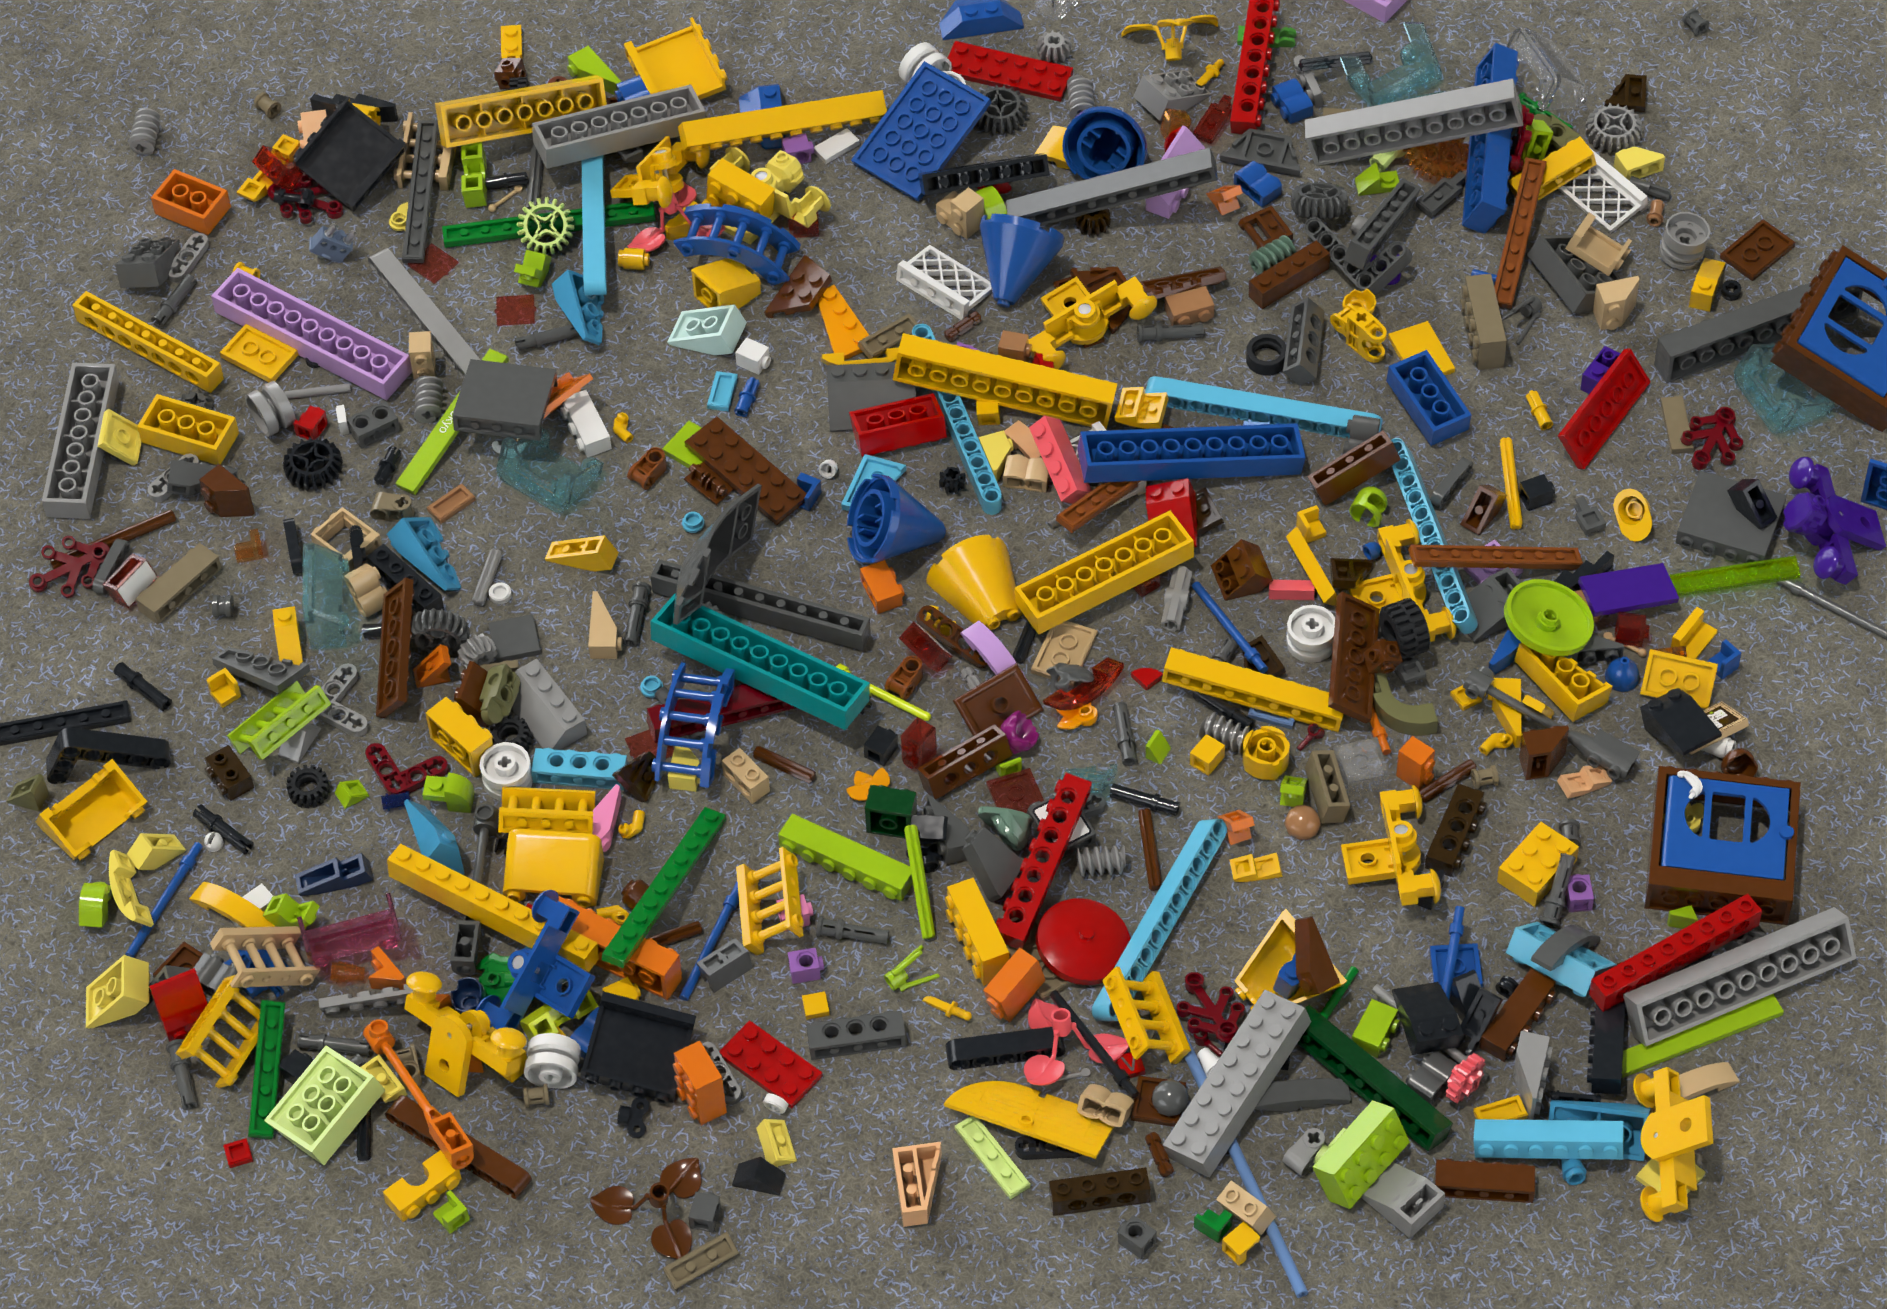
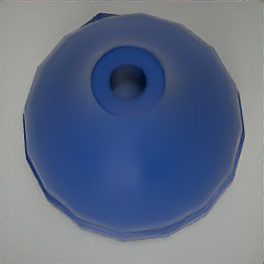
(1622, 674)

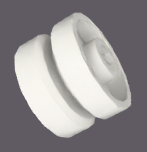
(919, 54)
(1310, 633)
(505, 766)
(552, 1060)

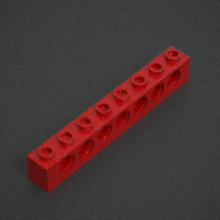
(1253, 65)
(1071, 788)
(1676, 951)

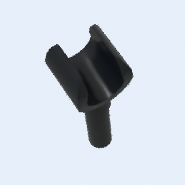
(501, 843)

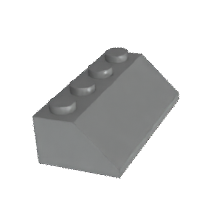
(547, 709)

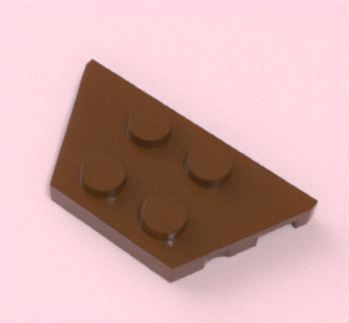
(1096, 279)
(802, 290)

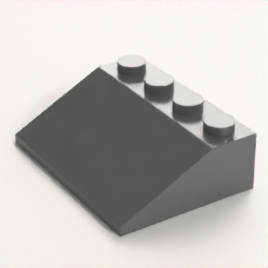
(1567, 273)
(861, 387)

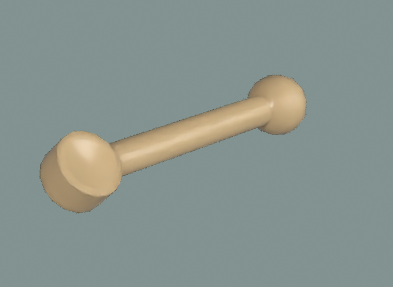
(517, 189)
(1641, 652)

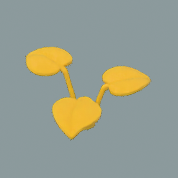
(1172, 47)

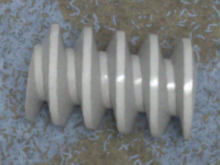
(1080, 94)
(144, 131)
(428, 399)
(1224, 732)
(1101, 861)

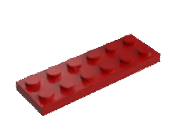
(1008, 69)
(1604, 408)

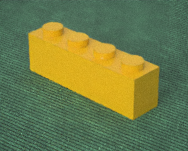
(1561, 167)

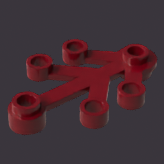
(1523, 136)
(333, 208)
(1723, 418)
(71, 565)
(1222, 1028)

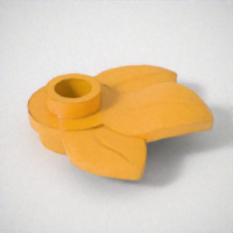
(1083, 716)
(863, 781)

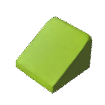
(1157, 747)
(1009, 767)
(350, 792)
(1681, 917)

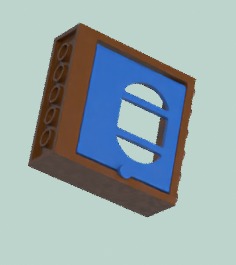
(1847, 379)
(1719, 871)

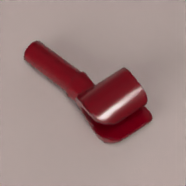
(1312, 727)
(1204, 1041)

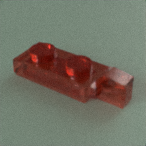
(1213, 120)

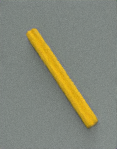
(1511, 484)

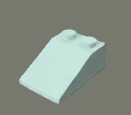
(709, 330)

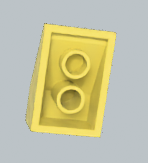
(118, 992)

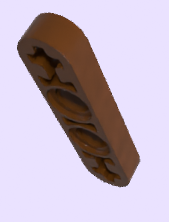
(951, 640)

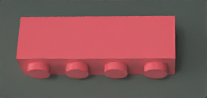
(1059, 459)

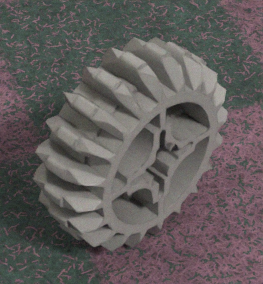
(1613, 123)

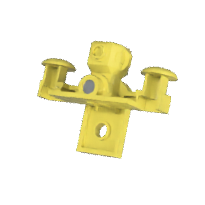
(783, 174)

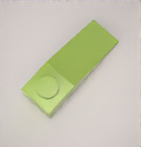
(587, 63)

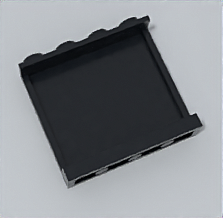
(349, 154)
(636, 1047)

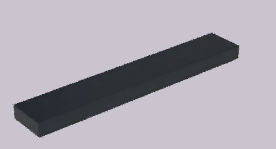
(52, 724)

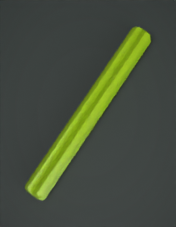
(919, 882)

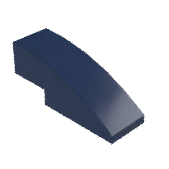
(334, 875)

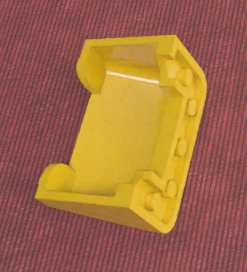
(92, 811)
(555, 862)

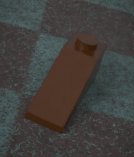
(1313, 962)

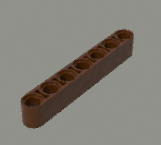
(486, 1162)

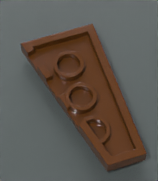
(1183, 282)

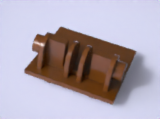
(708, 483)

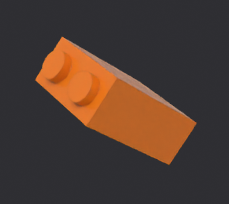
(1014, 985)

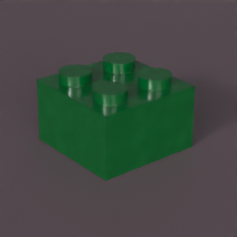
(889, 810)

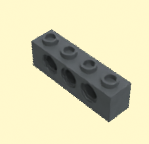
(1303, 341)
(846, 1043)

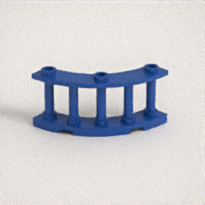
(744, 221)
(711, 720)

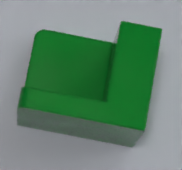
(1213, 1224)

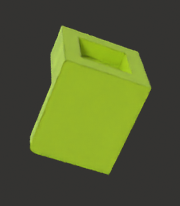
(452, 1214)

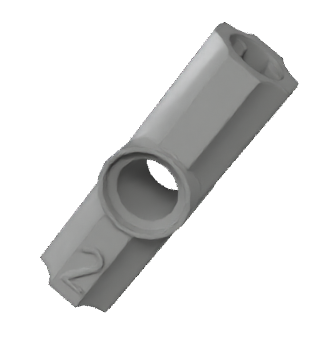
(1176, 598)

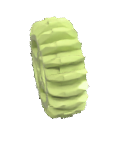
(552, 218)

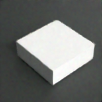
(342, 420)

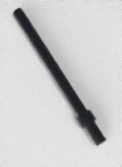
(1120, 1075)

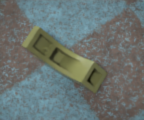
(1403, 718)

